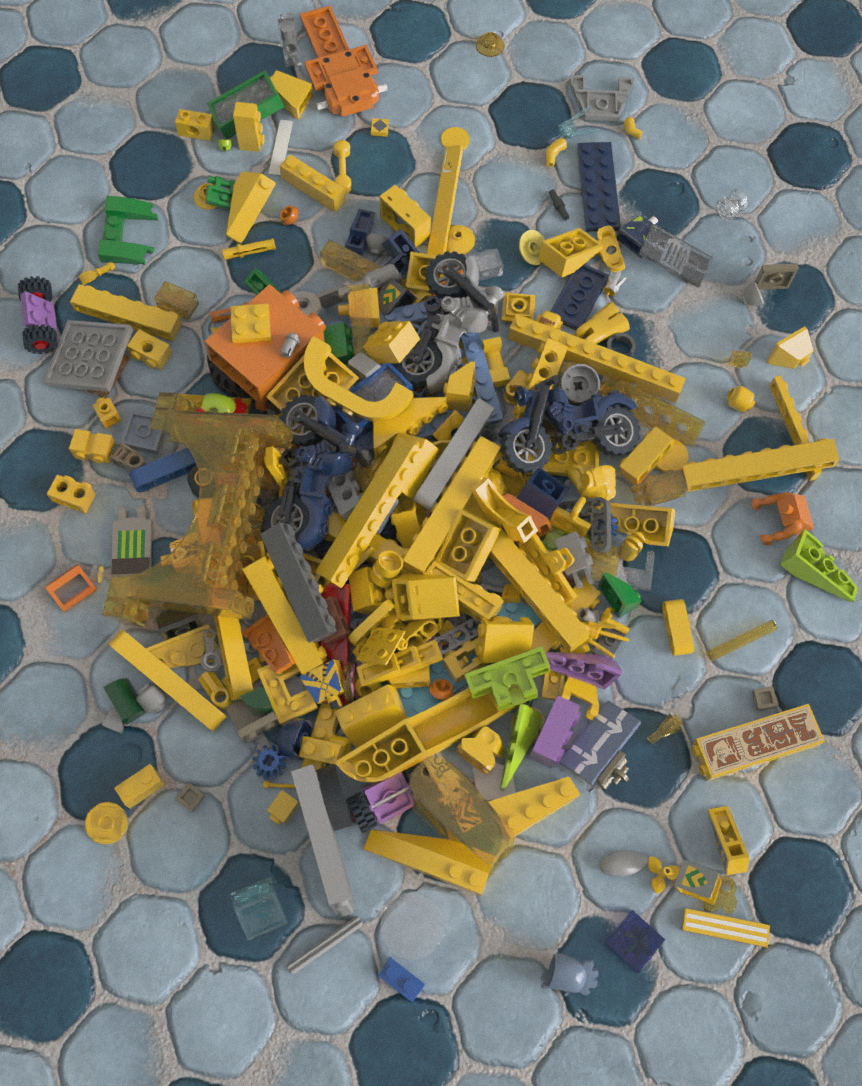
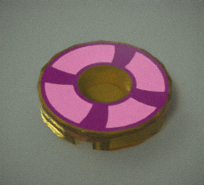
(349, 684)

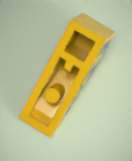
(728, 841)

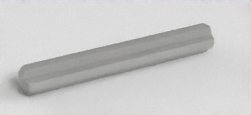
(324, 945)

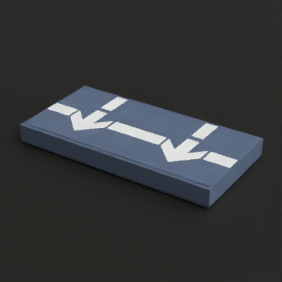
(600, 742)

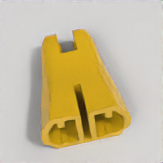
(603, 324)

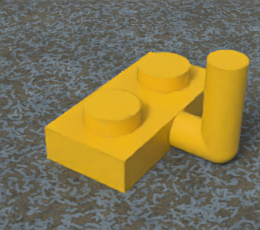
(571, 522)

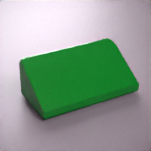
(259, 281)

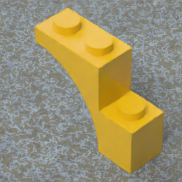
(495, 508)

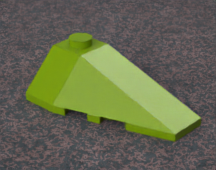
(810, 563)
(523, 731)

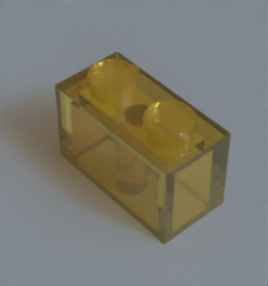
(177, 300)

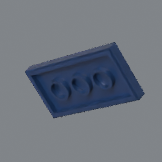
(579, 296)

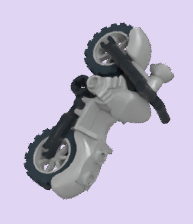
(449, 320)

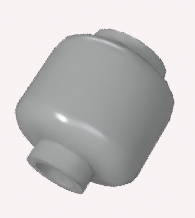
(151, 698)

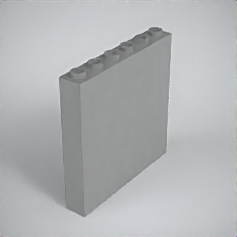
(324, 841)

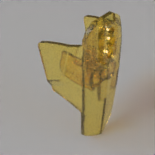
(459, 810)

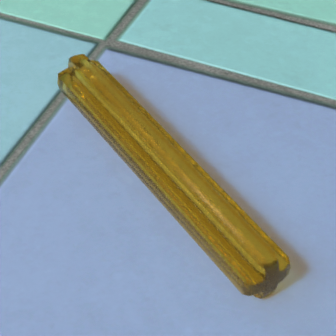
(742, 640)

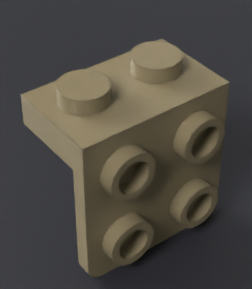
(249, 725)

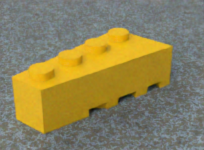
(533, 805)

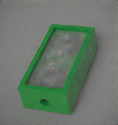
(255, 90)

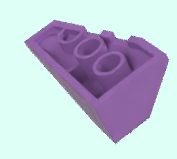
(589, 668)

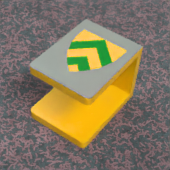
(698, 882)

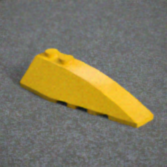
(433, 857)

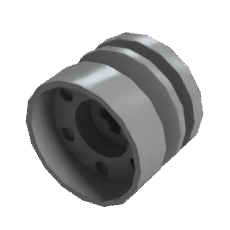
(587, 380)

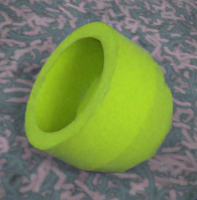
(224, 143)

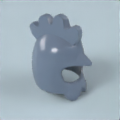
(570, 975)

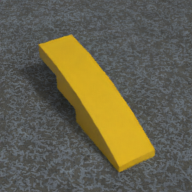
(400, 663)

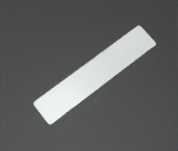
(280, 146)

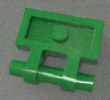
(218, 196)

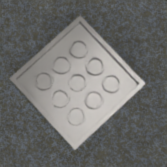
(88, 355)

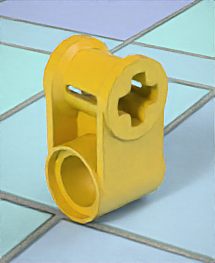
(518, 380)

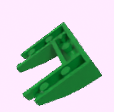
(111, 246)

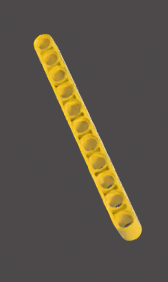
(232, 651)

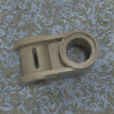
(126, 457)

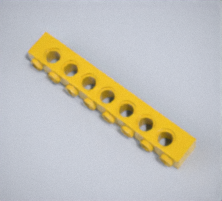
(555, 354)

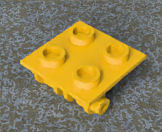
(382, 645)

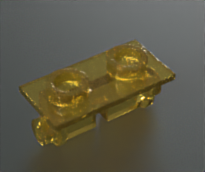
(363, 476)

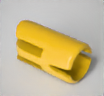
(632, 546)

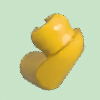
(630, 129)

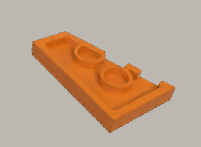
(270, 644)

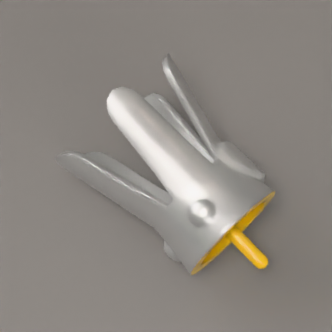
(612, 285)

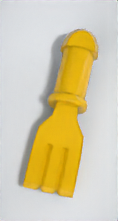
(89, 275)

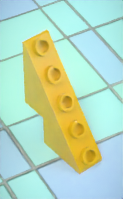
(417, 413)

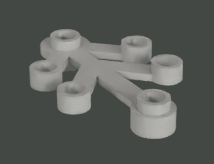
(216, 655)

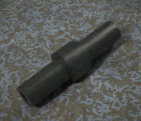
(558, 204)

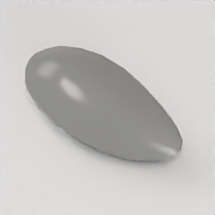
(623, 863)

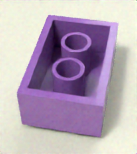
(555, 732)

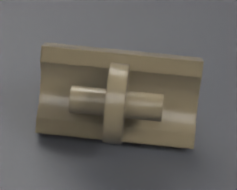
(614, 772)

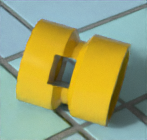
(386, 568)

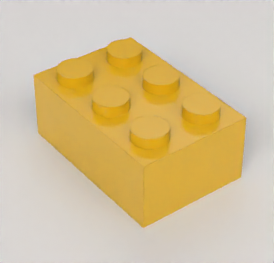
(419, 474)
(467, 545)

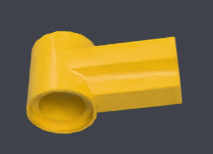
(215, 689)

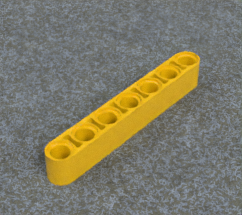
(167, 680)

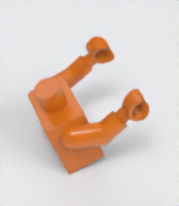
(793, 513)

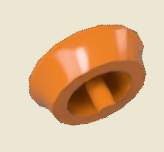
(289, 215)
(441, 689)

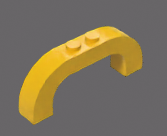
(383, 410)

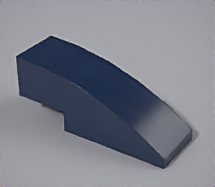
(359, 230)

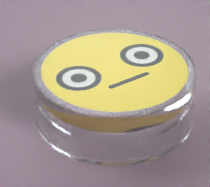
(97, 573)

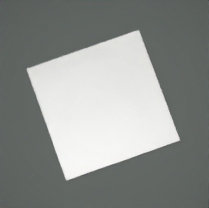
(490, 784)

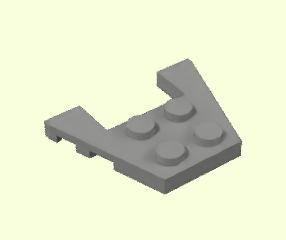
(605, 104)

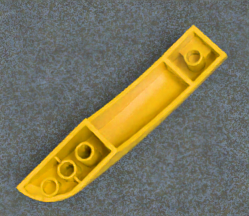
(420, 737)

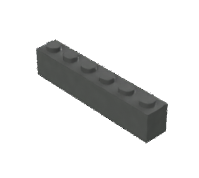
(299, 582)

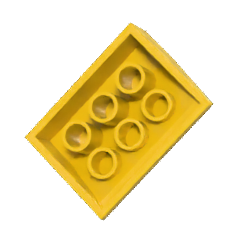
(296, 382)

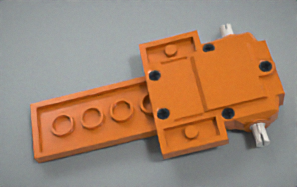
(337, 69)

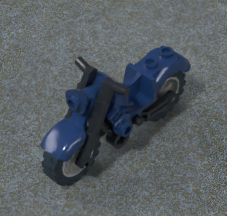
(553, 418)
(311, 468)

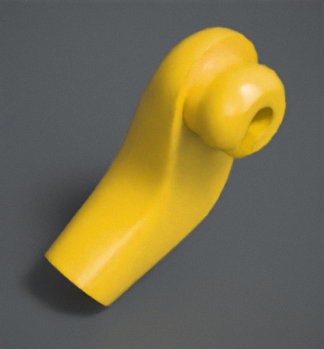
(553, 150)

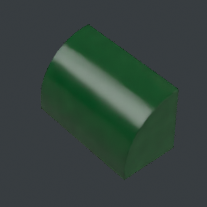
(124, 699)
(257, 702)

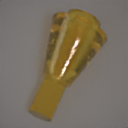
(668, 726)

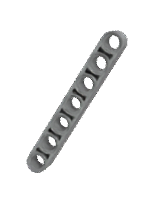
(454, 453)

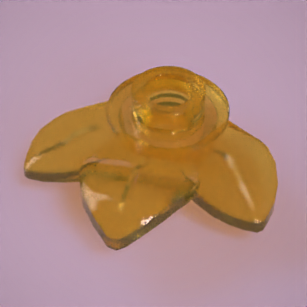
(725, 899)

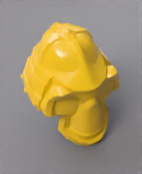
(593, 482)

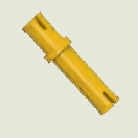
(247, 249)

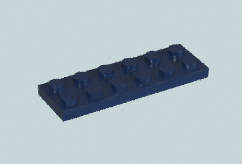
(598, 186)

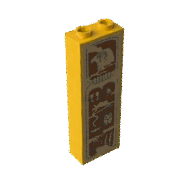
(757, 742)

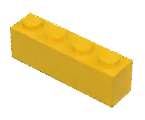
(312, 183)

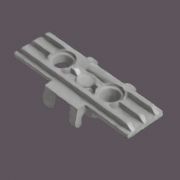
(374, 278)

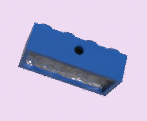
(373, 389)

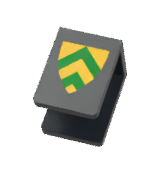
(394, 296)

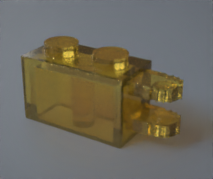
(661, 488)

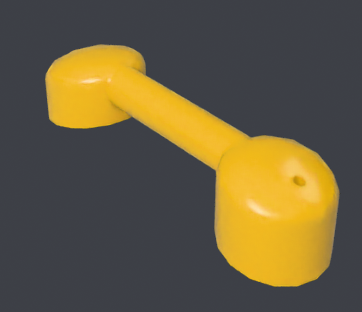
(342, 150)

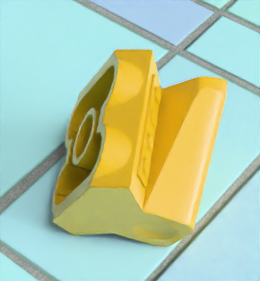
(482, 749)

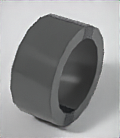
(623, 338)

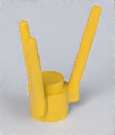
(595, 631)

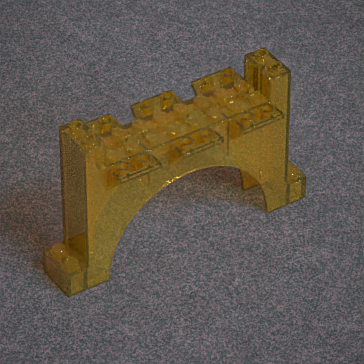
(208, 563)

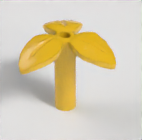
(606, 619)
(670, 872)

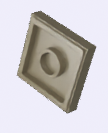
(776, 276)

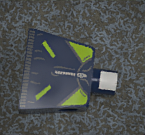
(634, 232)

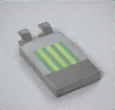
(131, 543)

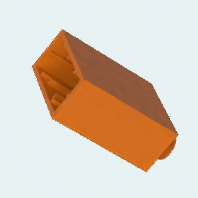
(258, 365)

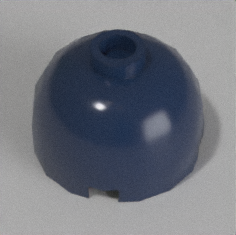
(290, 736)

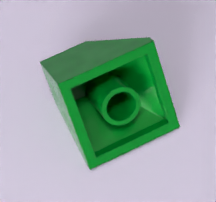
(619, 594)

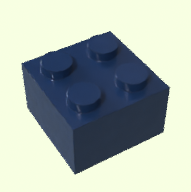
(543, 492)

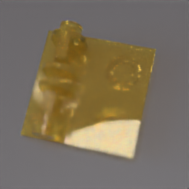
(603, 562)

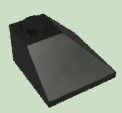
(176, 623)

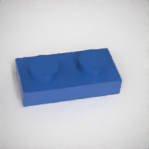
(401, 979)

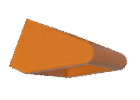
(64, 578)

